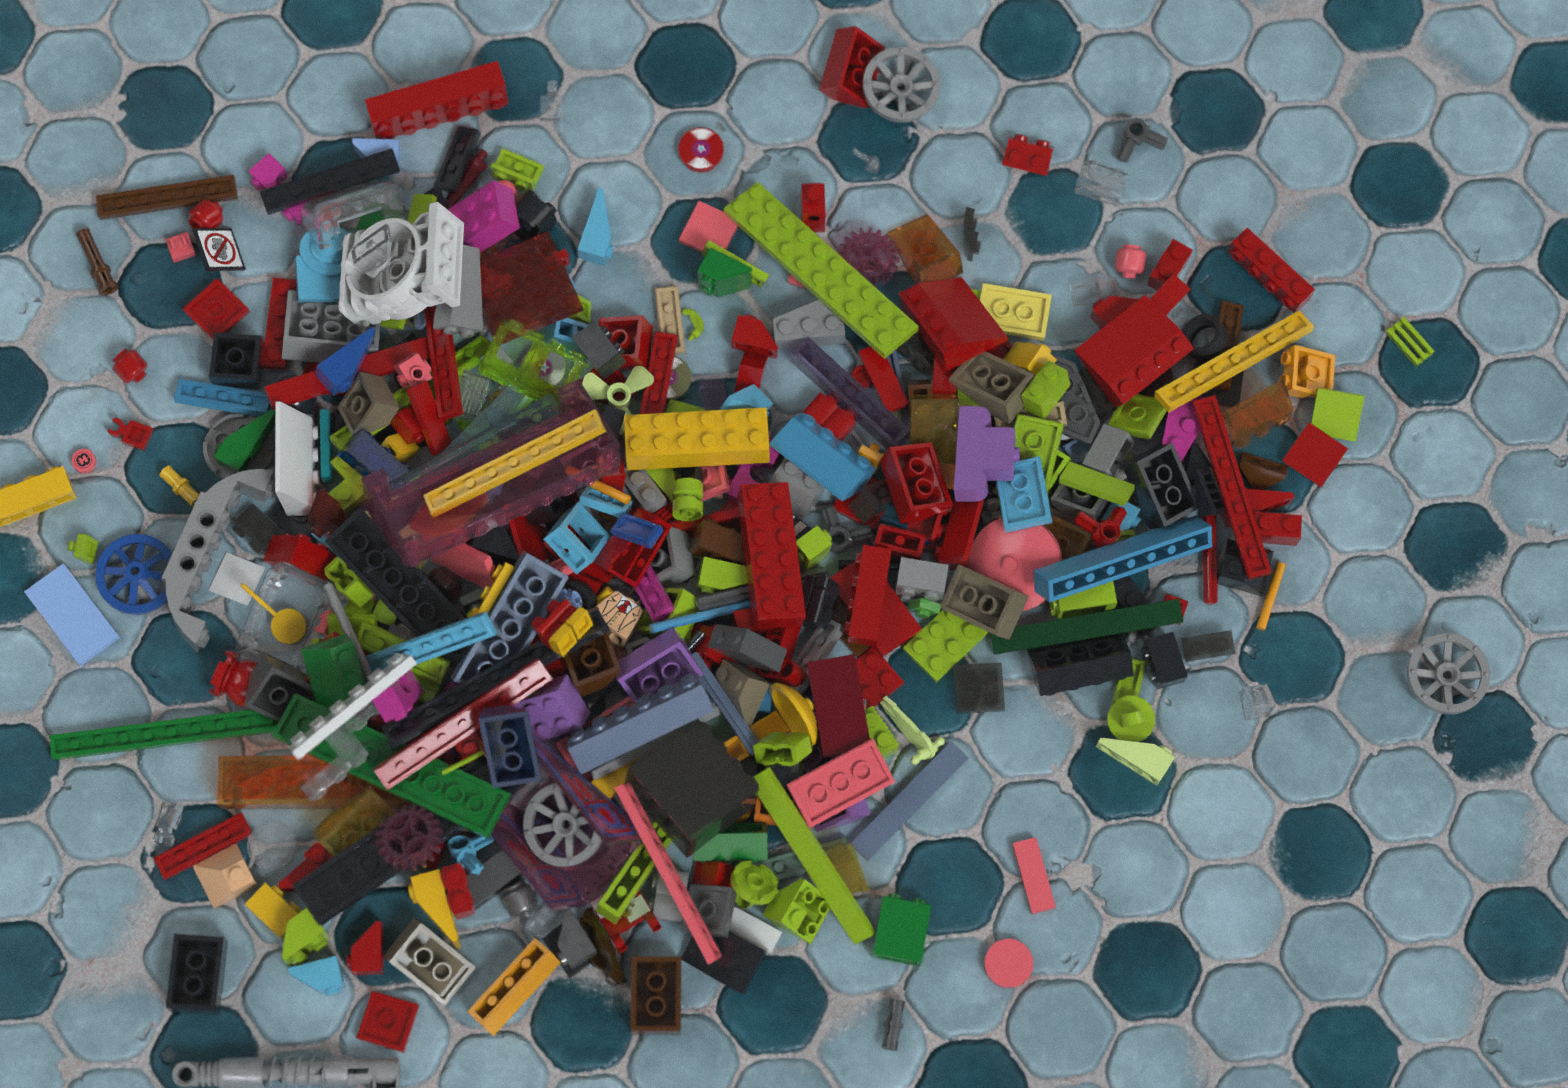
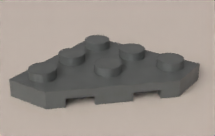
(1079, 411)

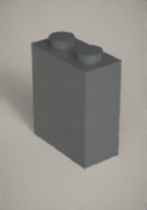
(747, 648)

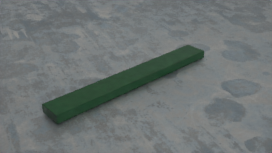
(1089, 626)

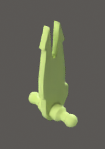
(922, 742)

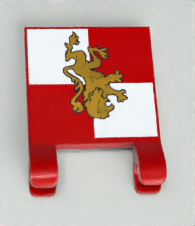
(634, 914)

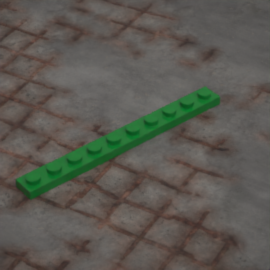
(160, 734)

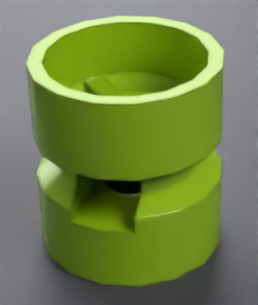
(687, 499)

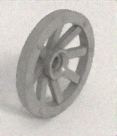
(903, 81)
(1452, 670)
(559, 828)

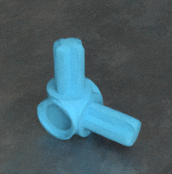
(463, 851)

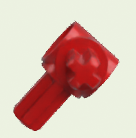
(1108, 526)

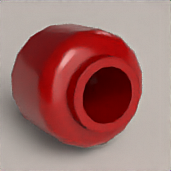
(206, 215)
(129, 366)

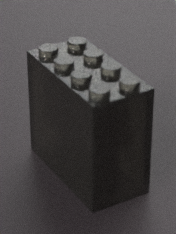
(692, 786)

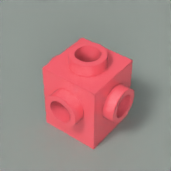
(412, 364)

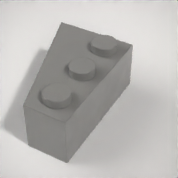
(810, 321)

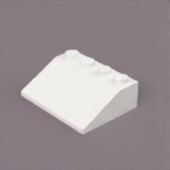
(295, 459)

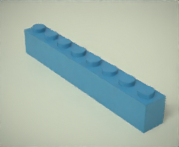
(1122, 558)

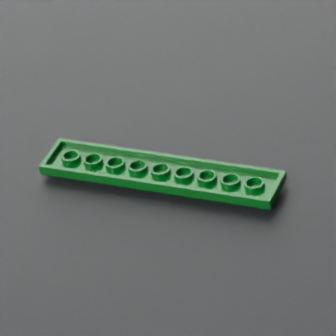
(451, 796)

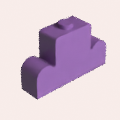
(982, 454)

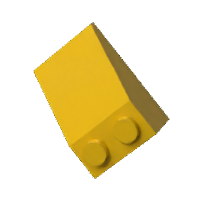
(431, 897)

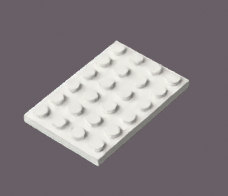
(359, 697)

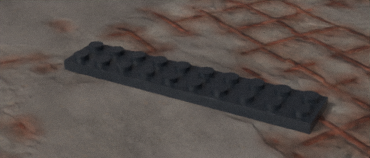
(361, 867)

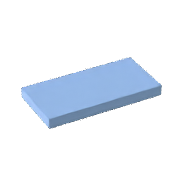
(72, 614)

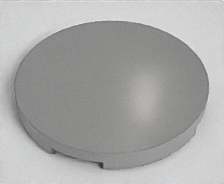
(223, 428)

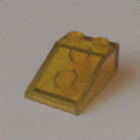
(935, 421)
(352, 821)

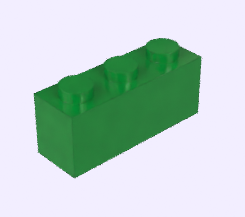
(736, 843)

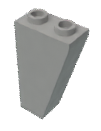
(468, 316)

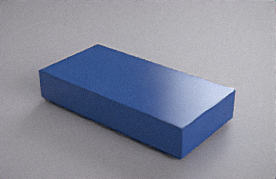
(637, 530)

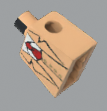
(621, 616)

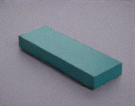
(326, 446)

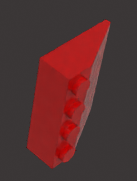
(951, 320)
(1133, 350)

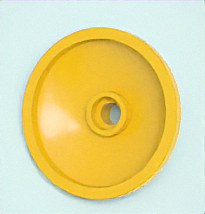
(794, 710)

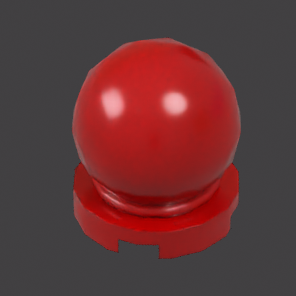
(232, 678)

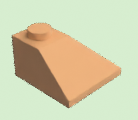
(225, 875)

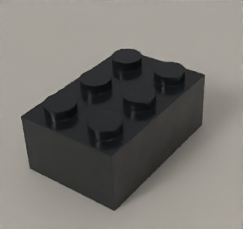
(1161, 485)
(196, 974)

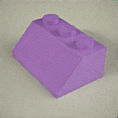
(656, 665)

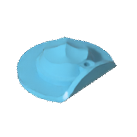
(323, 261)

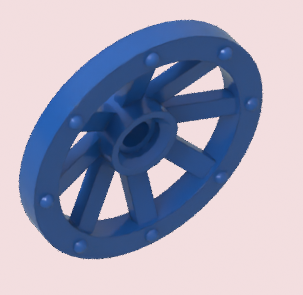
(134, 580)

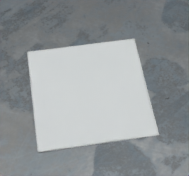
(232, 574)

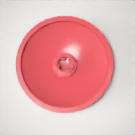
(1014, 556)

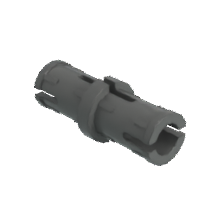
(893, 1024)

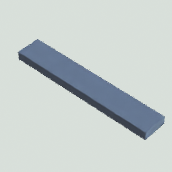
(909, 801)

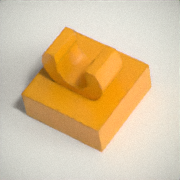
(871, 454)

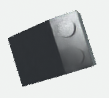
(736, 966)

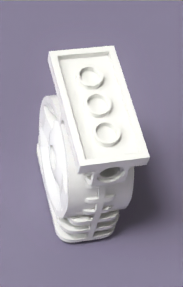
(421, 271)

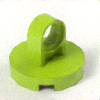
(1131, 719)
(753, 884)

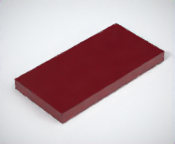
(838, 704)

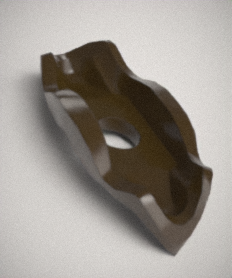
(606, 953)

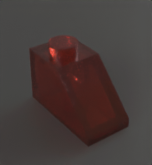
(325, 515)

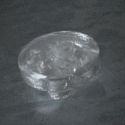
(272, 846)

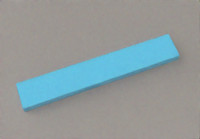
(438, 641)

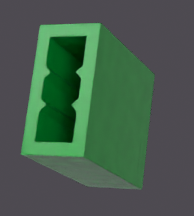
(901, 930)

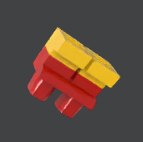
(562, 626)

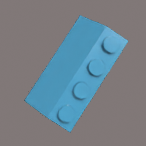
(823, 456)

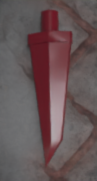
(472, 172)

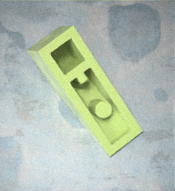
(1143, 758)

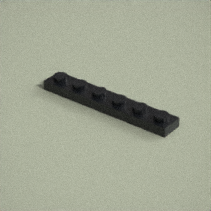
(329, 181)

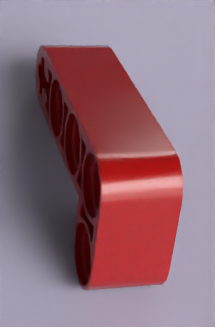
(791, 673)

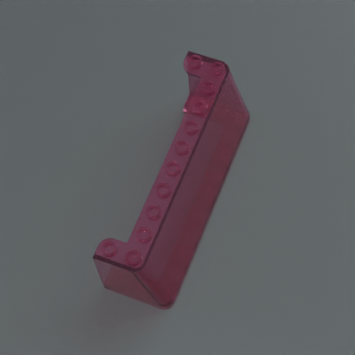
(419, 536)

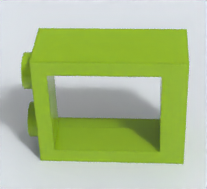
(1090, 601)

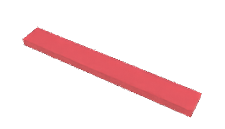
(668, 872)

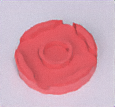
(1008, 963)

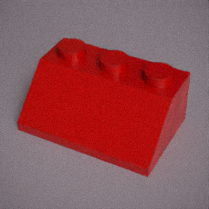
(846, 66)
(915, 481)
(959, 533)

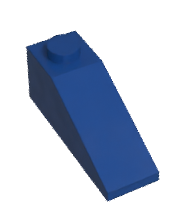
(342, 367)

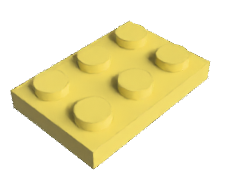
(1017, 310)

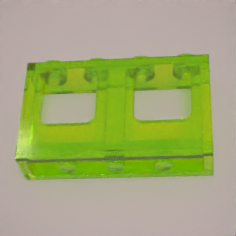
(526, 377)

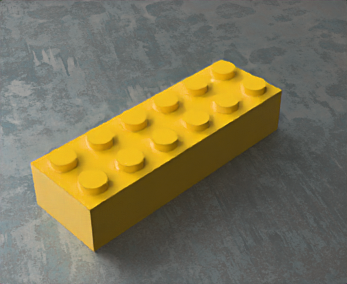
(696, 438)

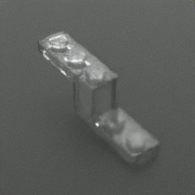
(349, 753)

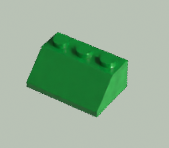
(332, 669)

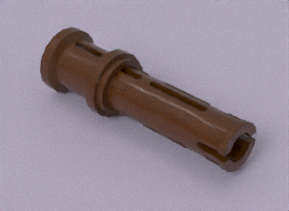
(100, 270)

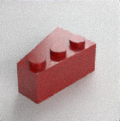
(629, 560)

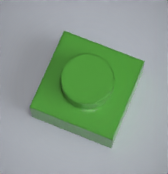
(923, 607)

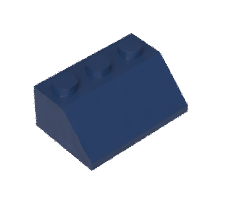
(509, 746)

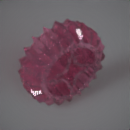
(878, 242)
(390, 833)

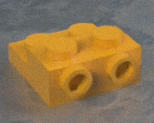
(1307, 370)

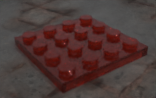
(527, 286)

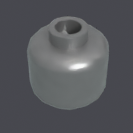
(519, 899)

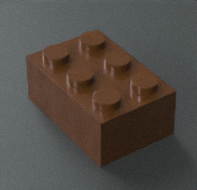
(656, 995)

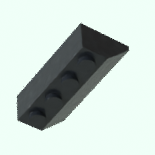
(1080, 664)

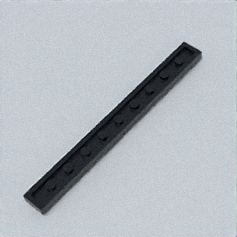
(448, 703)

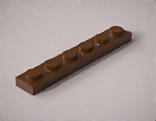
(166, 197)

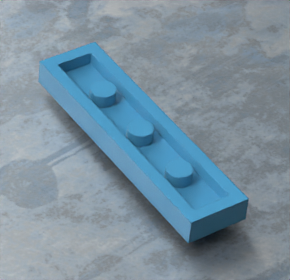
(221, 398)

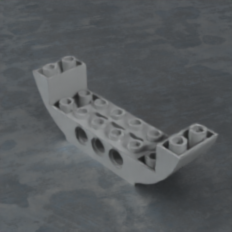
(211, 508)

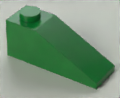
(243, 445)

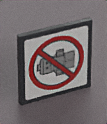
(218, 249)

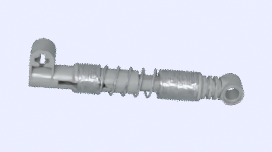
(255, 1071)

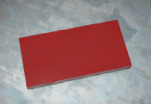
(896, 621)

